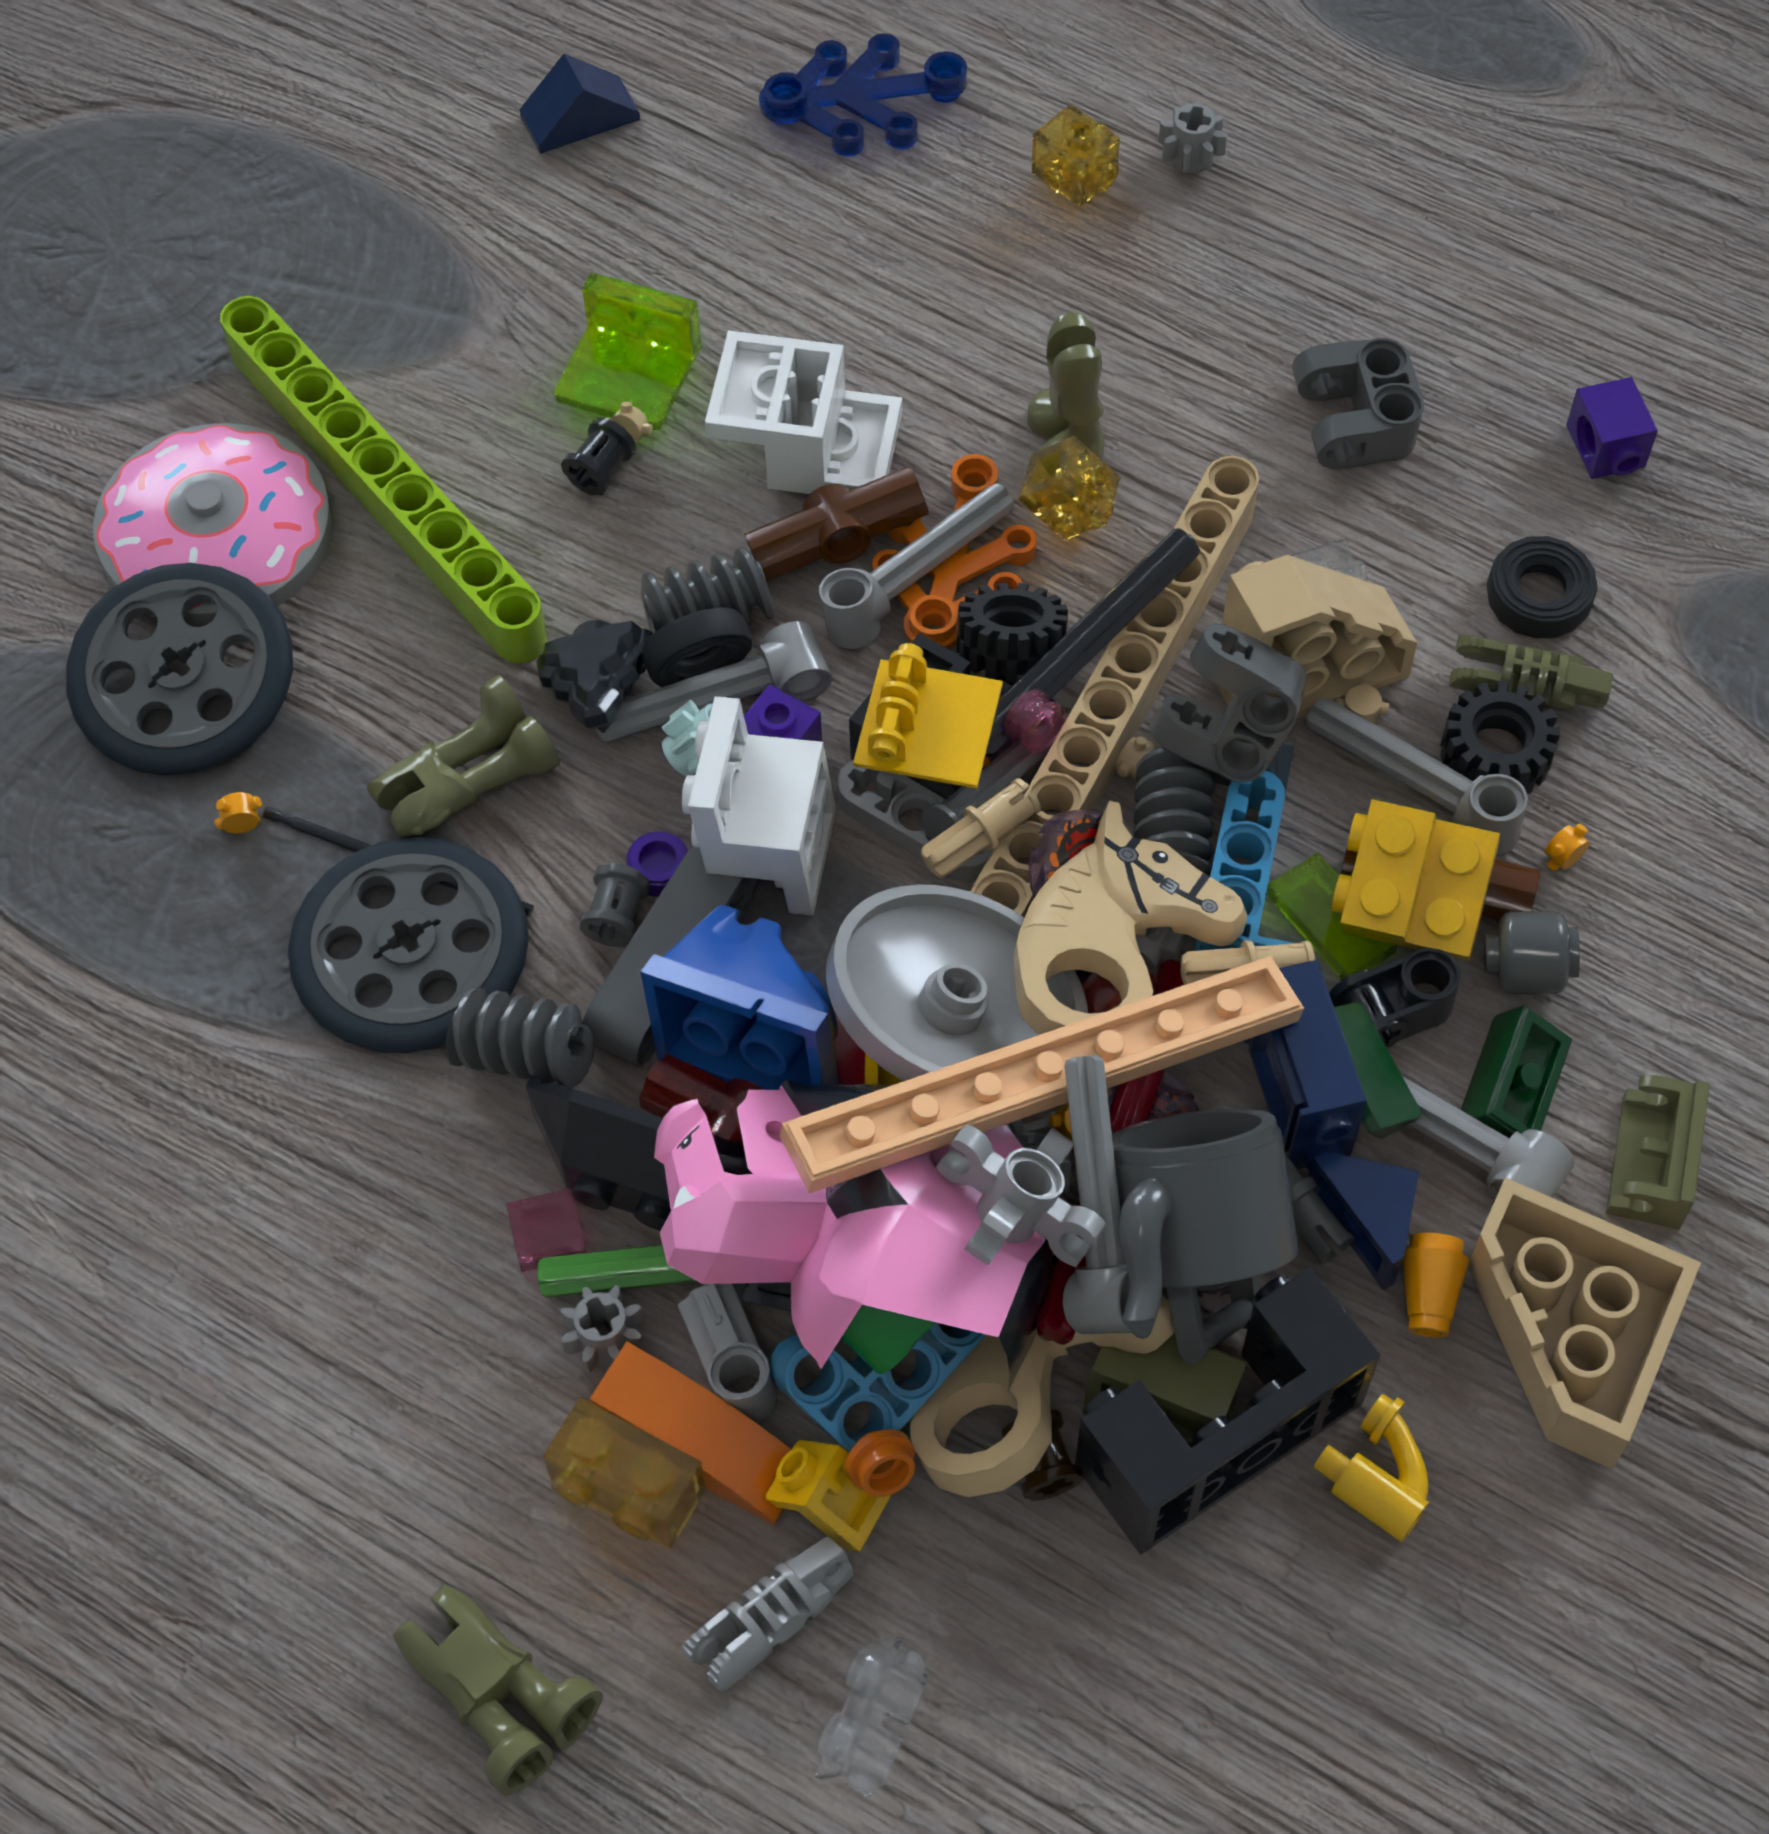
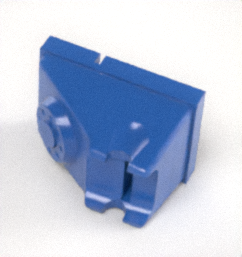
(741, 1005)

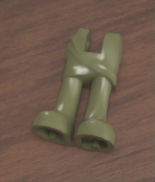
(429, 790)

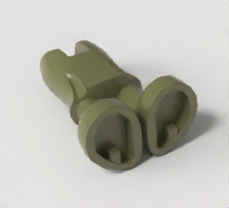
(1072, 401)
(479, 1671)

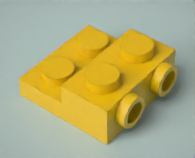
(1415, 879)

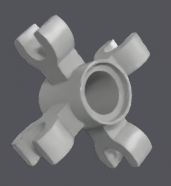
(1020, 1196)

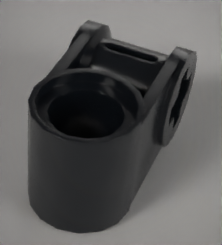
(1392, 999)

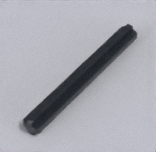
(1099, 626)

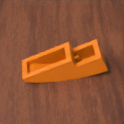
(734, 1450)

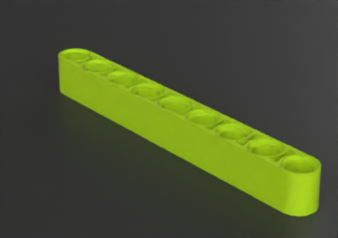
(385, 480)

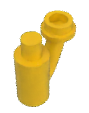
(1370, 1490)

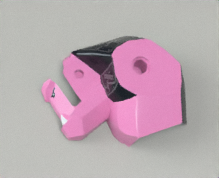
(867, 1241)

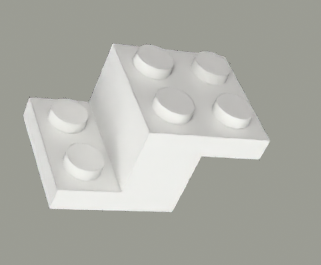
(797, 407)
(760, 805)

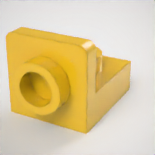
(817, 1486)

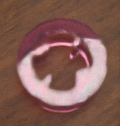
(1035, 720)

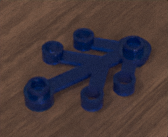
(798, 98)

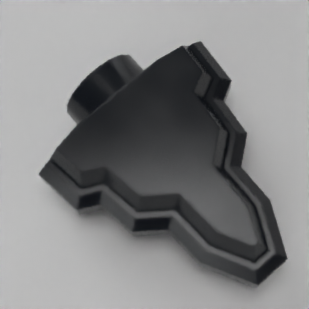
(594, 669)

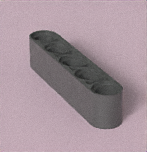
(619, 1008)

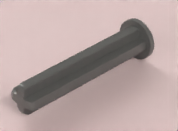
(996, 776)

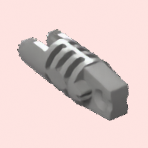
(769, 1613)

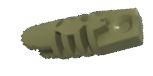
(1555, 677)

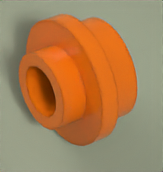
(881, 1462)

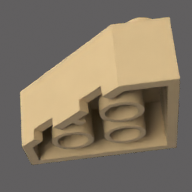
(1325, 622)
(1579, 1314)

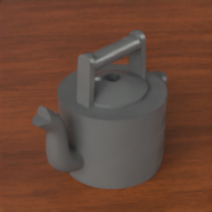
(1201, 1212)

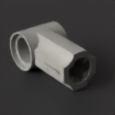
(728, 1348)

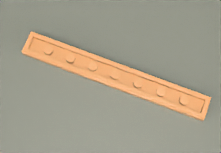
(1031, 1073)

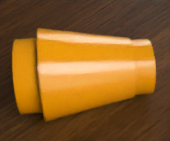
(1433, 1282)

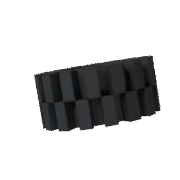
(1008, 628)
(1505, 712)

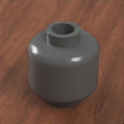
(1533, 952)

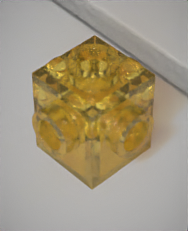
(1075, 155)
(1069, 488)

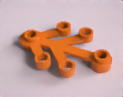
(960, 567)

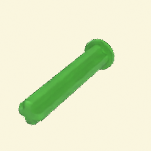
(604, 1269)

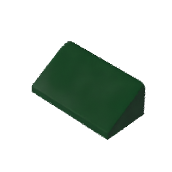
(1516, 1072)
(1388, 1098)

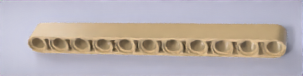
(1218, 522)

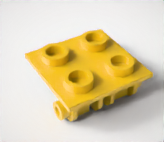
(927, 721)

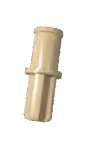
(980, 829)
(1206, 963)

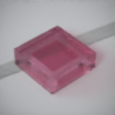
(545, 1227)

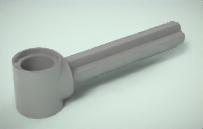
(858, 600)
(787, 660)
(1466, 798)
(1526, 1158)
(1097, 1292)

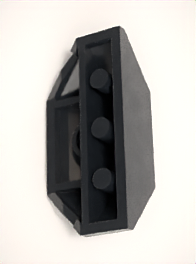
(606, 1150)

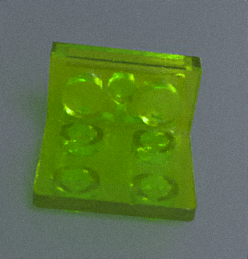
(632, 350)

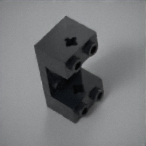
(1313, 1375)

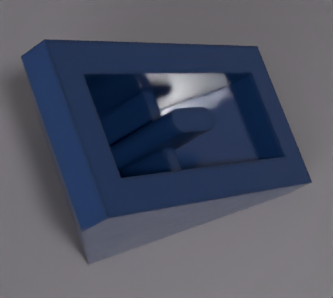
(576, 104)
(1372, 1204)

